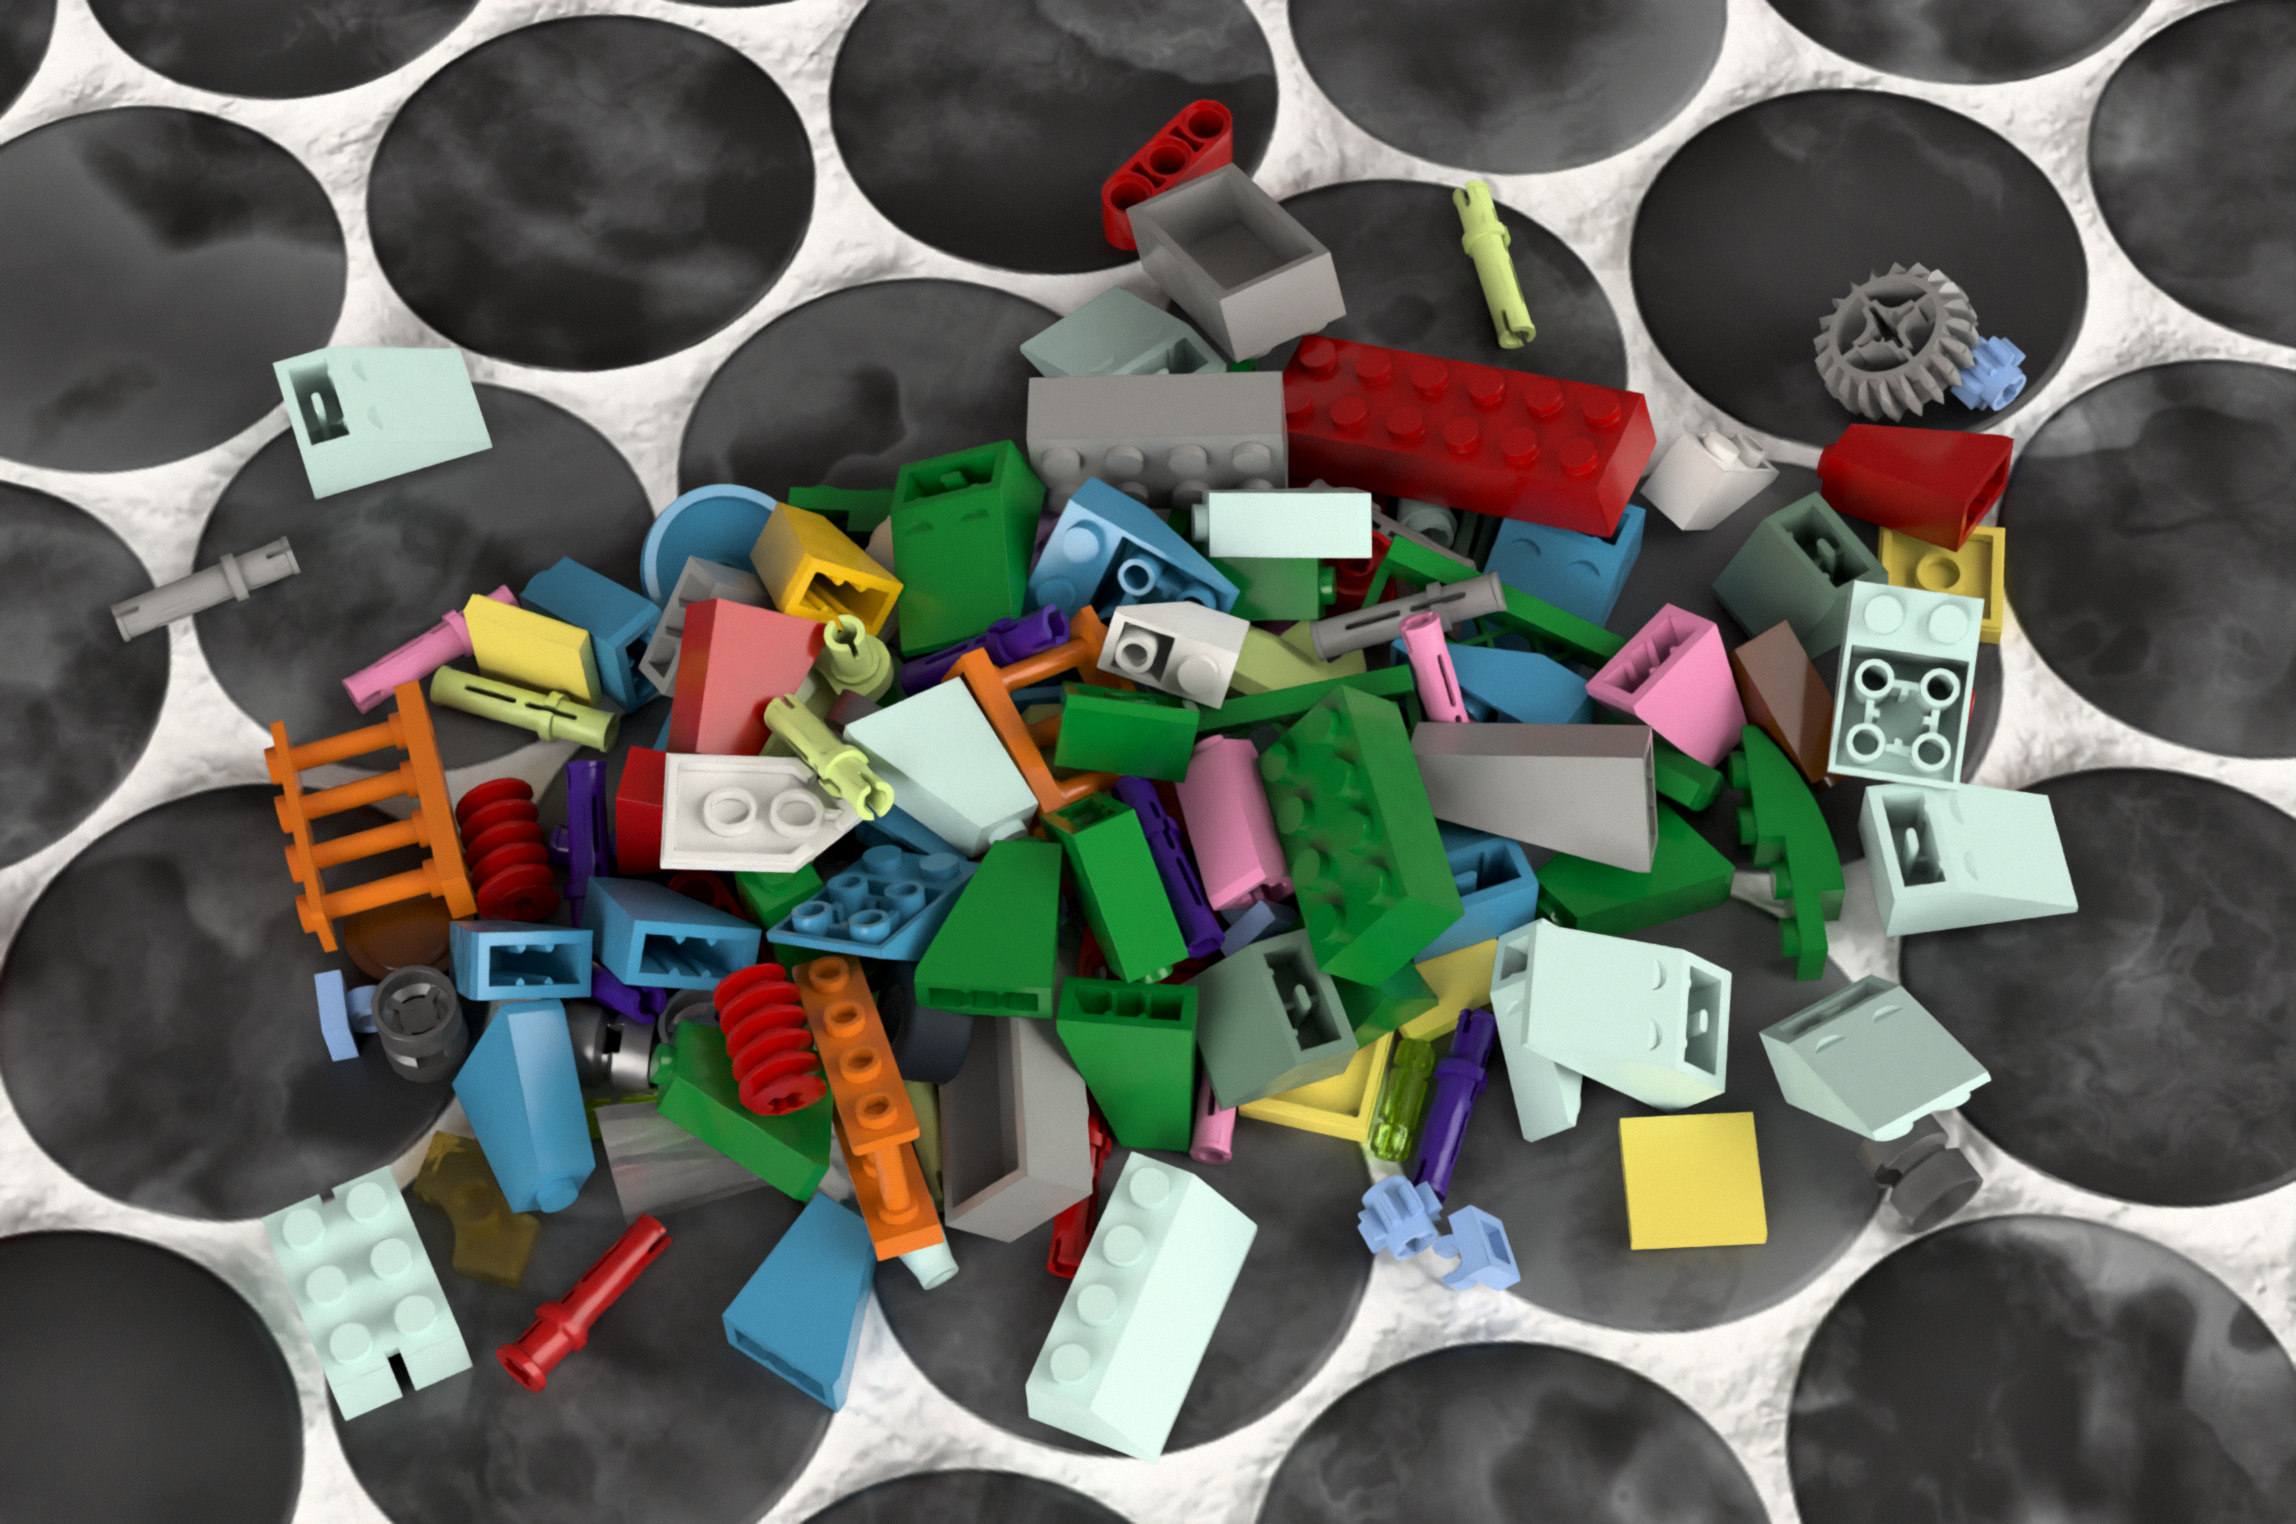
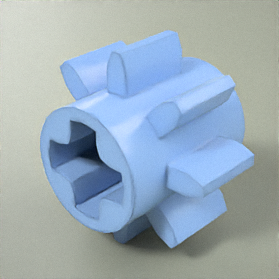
(1995, 376)
(1399, 1217)

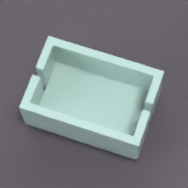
(366, 1291)

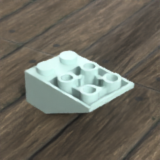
(1120, 337)
(379, 412)
(1904, 685)
(1962, 857)
(1628, 1014)
(1870, 1060)

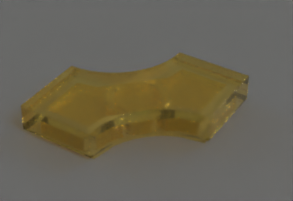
(489, 1237)

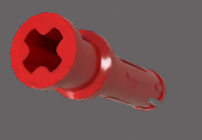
(565, 1323)

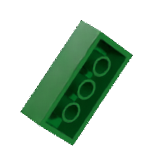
(1359, 837)

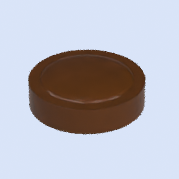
(400, 936)

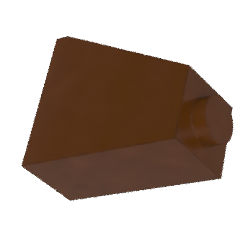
(1787, 701)

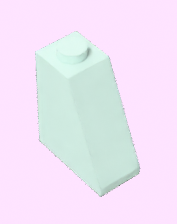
(1284, 523)
(947, 767)

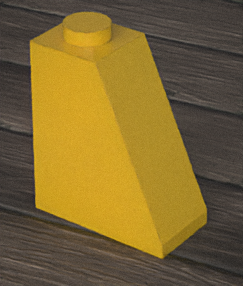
(820, 571)

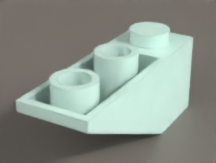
(1542, 1089)

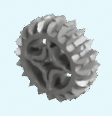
(1924, 315)

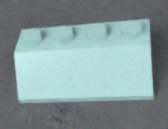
(1140, 1310)

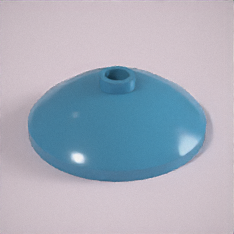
(706, 523)

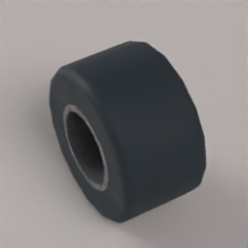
(923, 1040)

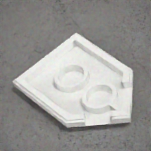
(747, 813)

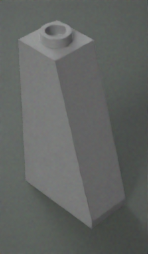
(1546, 785)

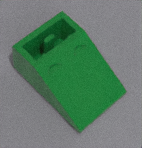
(962, 543)

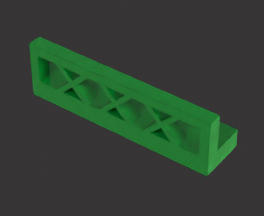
(1525, 615)
(1293, 703)

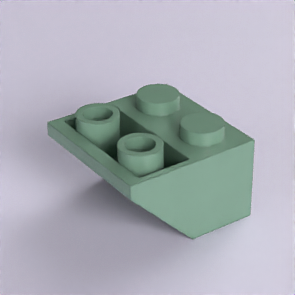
(1799, 572)
(1270, 1021)

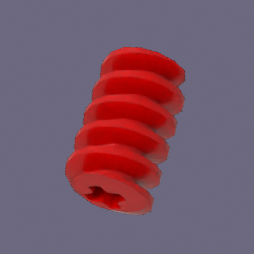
(506, 852)
(768, 1041)

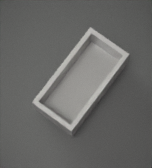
(1236, 262)
(1158, 435)
(1015, 1125)

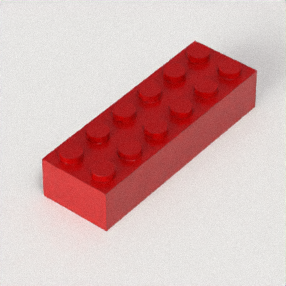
(1465, 434)

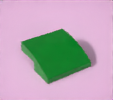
(1682, 776)

